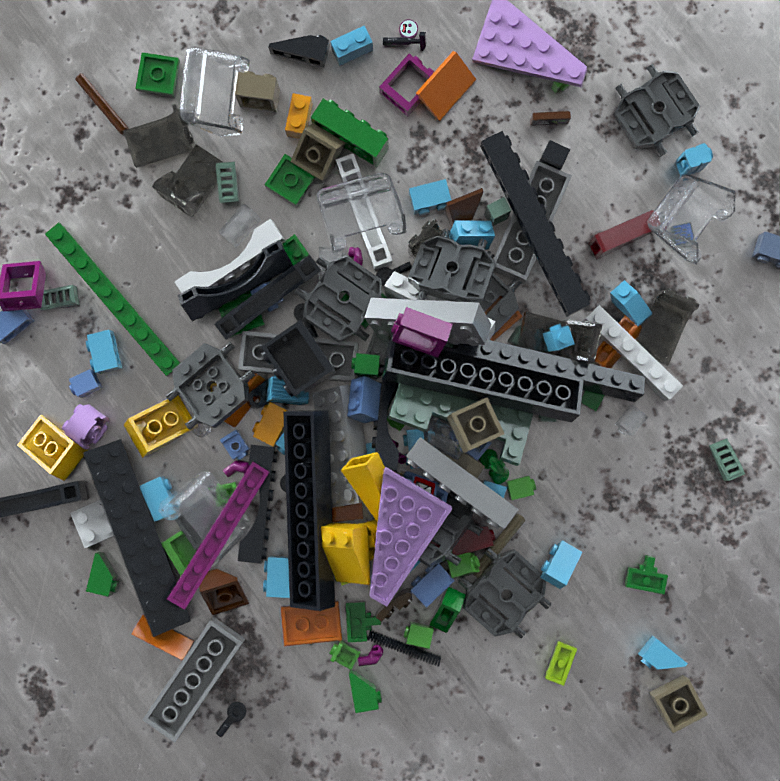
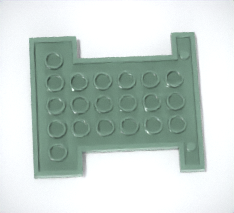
(416, 405)

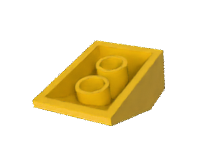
(158, 425)
(51, 448)
(347, 551)

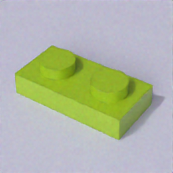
(560, 663)

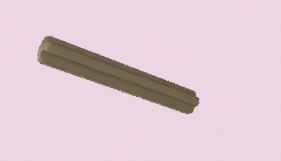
(501, 542)

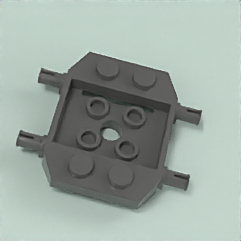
(677, 103)
(346, 277)
(450, 284)
(506, 306)
(208, 406)
(450, 533)
(491, 585)

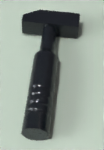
(406, 41)

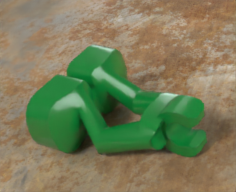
(497, 471)

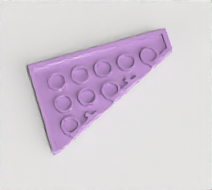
(521, 46)
(404, 529)

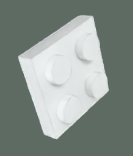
(92, 524)

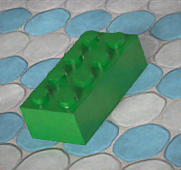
(356, 134)

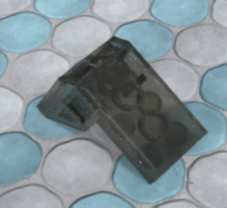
(191, 183)
(585, 336)

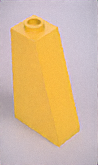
(366, 477)

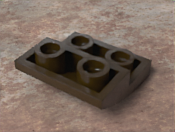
(400, 600)

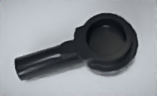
(385, 272)
(298, 314)
(235, 712)

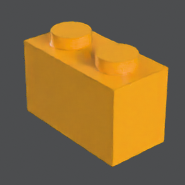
(298, 115)
(271, 424)

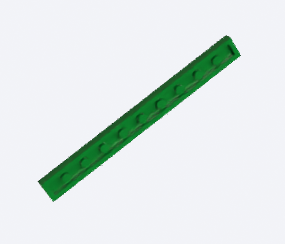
(112, 298)

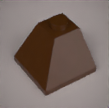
(463, 207)
(222, 592)

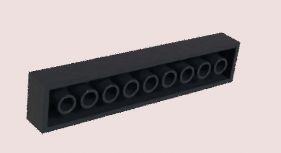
(482, 377)
(308, 508)
(135, 536)

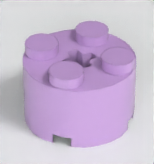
(85, 426)

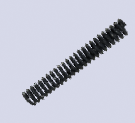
(407, 648)

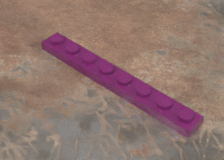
(218, 536)

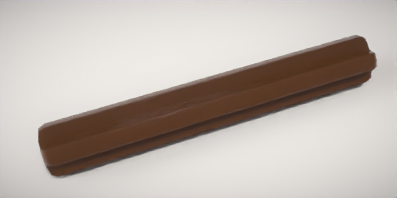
(101, 103)

